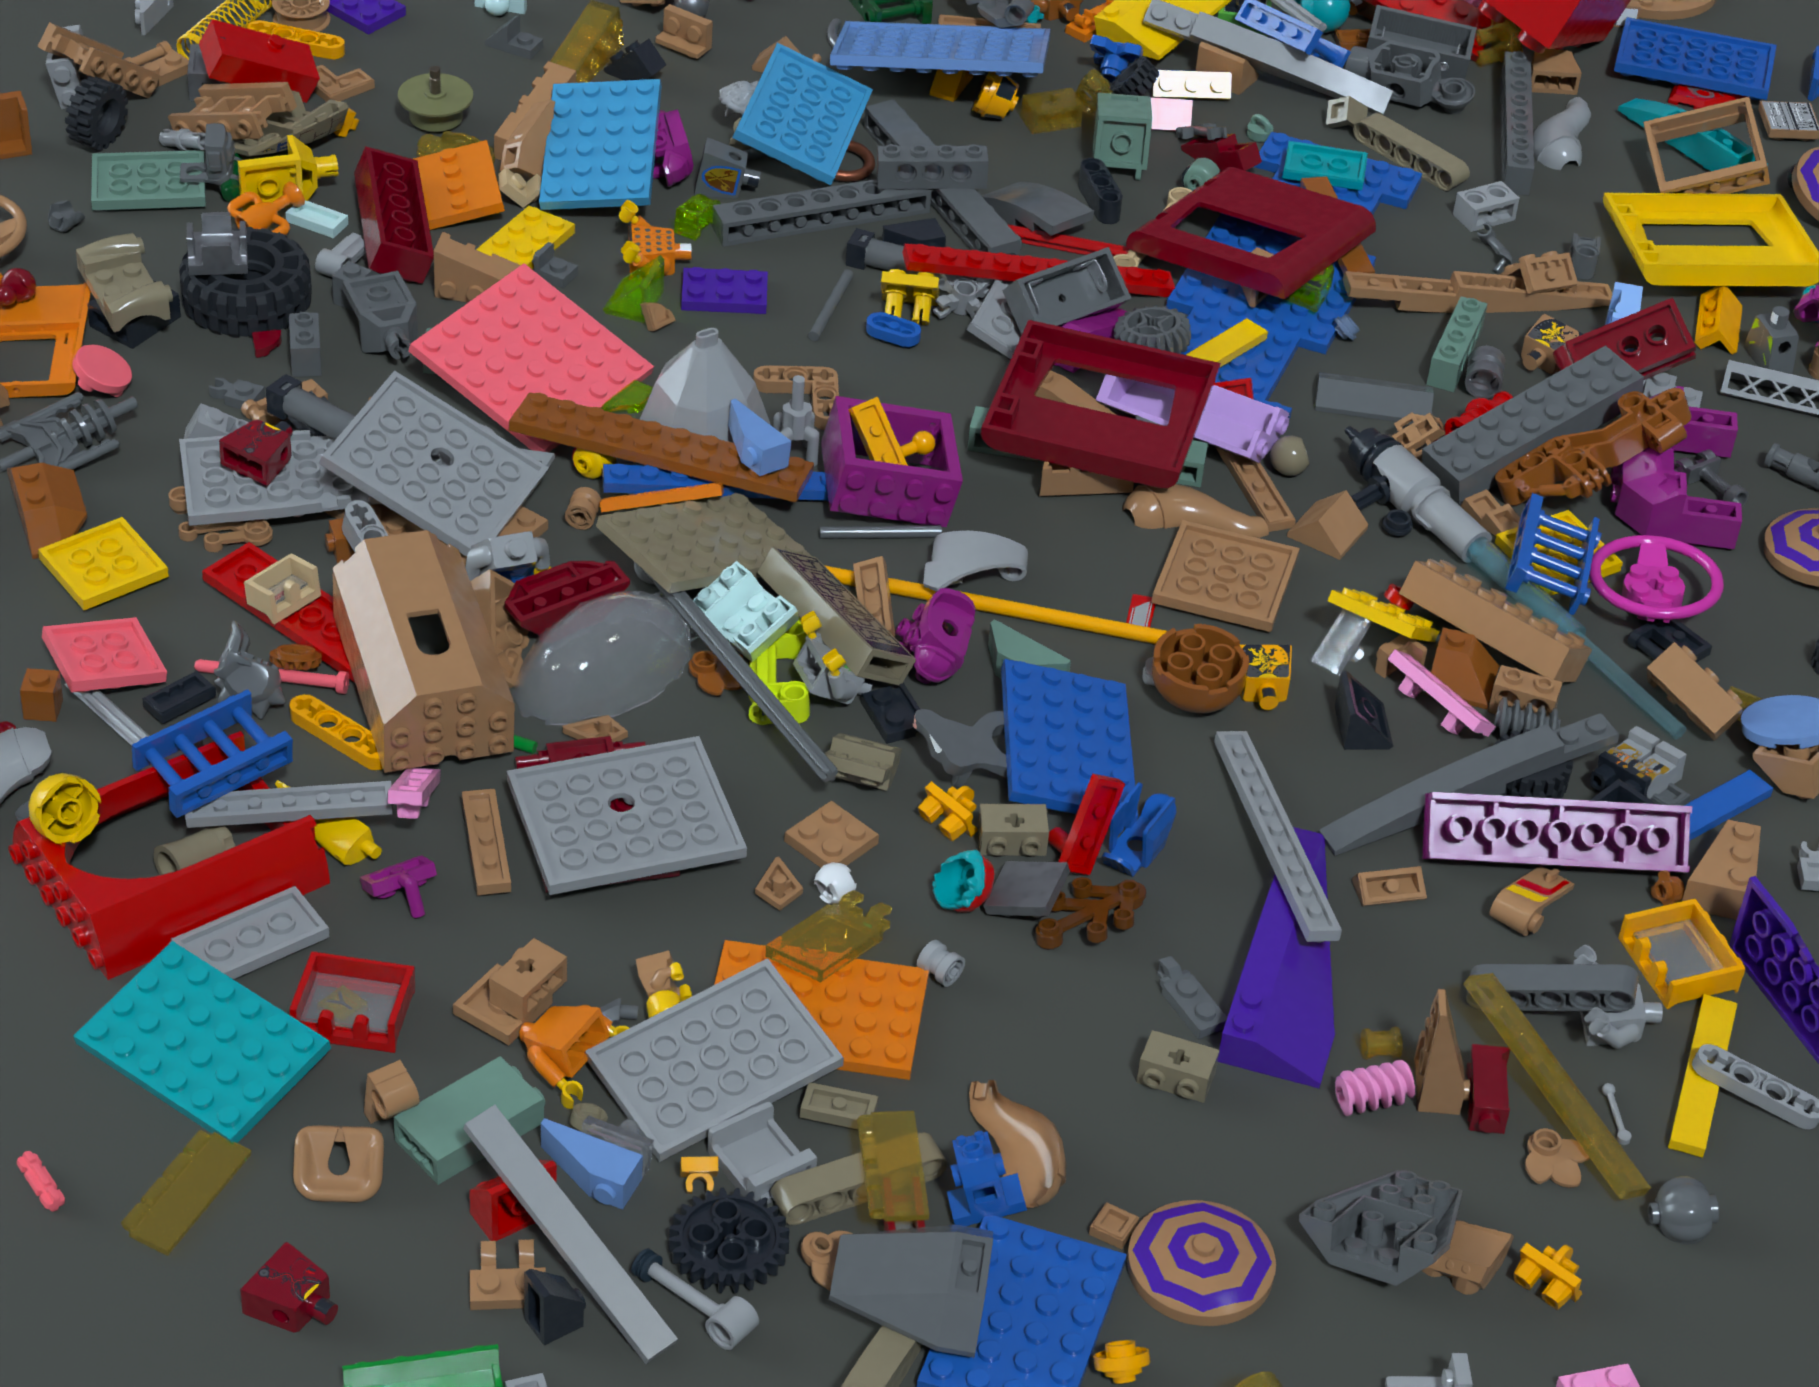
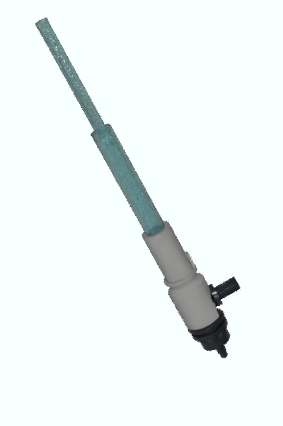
(1410, 486)

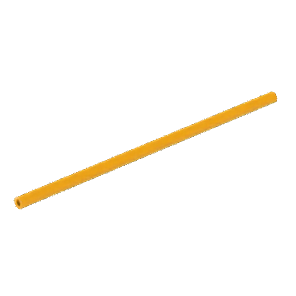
(1021, 610)

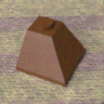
(1465, 667)

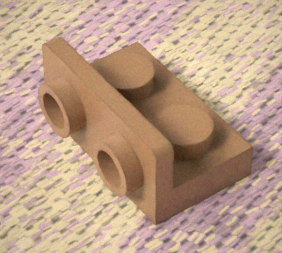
(685, 32)

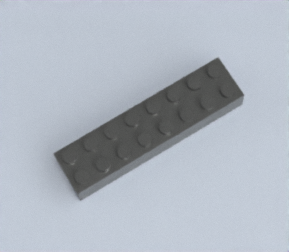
(1563, 404)

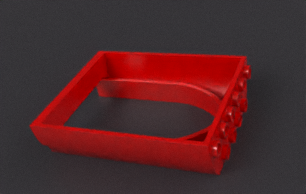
(135, 919)

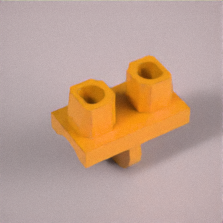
(954, 805)
(1553, 1268)

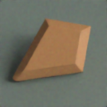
(596, 727)
(778, 885)

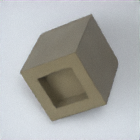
(1345, 112)

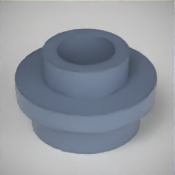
(1346, 327)

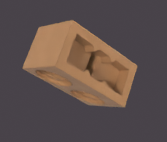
(1525, 687)

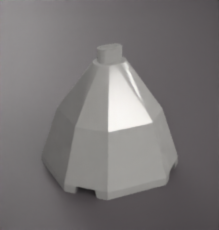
(699, 386)

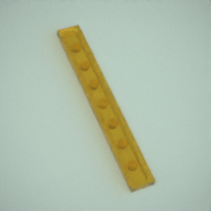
(1557, 1086)

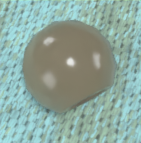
(1289, 456)

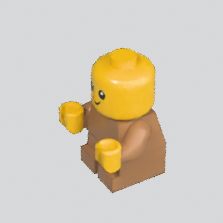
(658, 978)

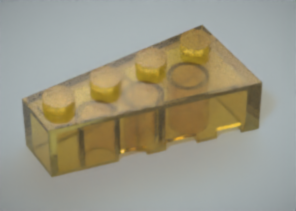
(591, 41)

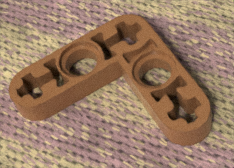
(818, 383)

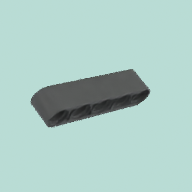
(1564, 986)

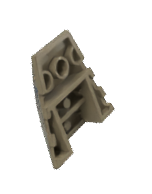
(299, 123)

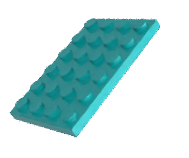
(202, 1043)

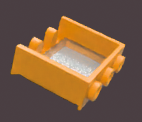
(1681, 952)

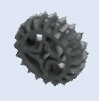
(1155, 328)

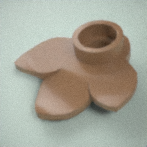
(1554, 1158)
(821, 1261)

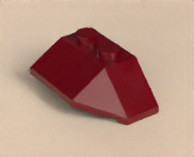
(551, 594)

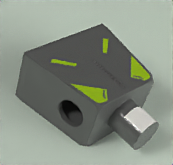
(1773, 341)

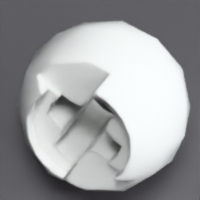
(833, 882)

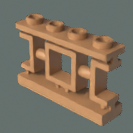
(99, 60)
(237, 106)

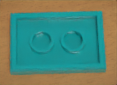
(1341, 166)

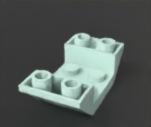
(745, 611)

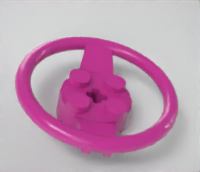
(1651, 586)

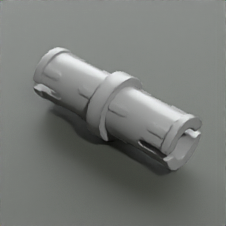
(182, 139)

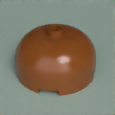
(1199, 668)

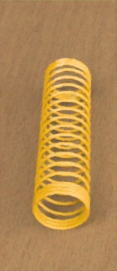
(192, 36)

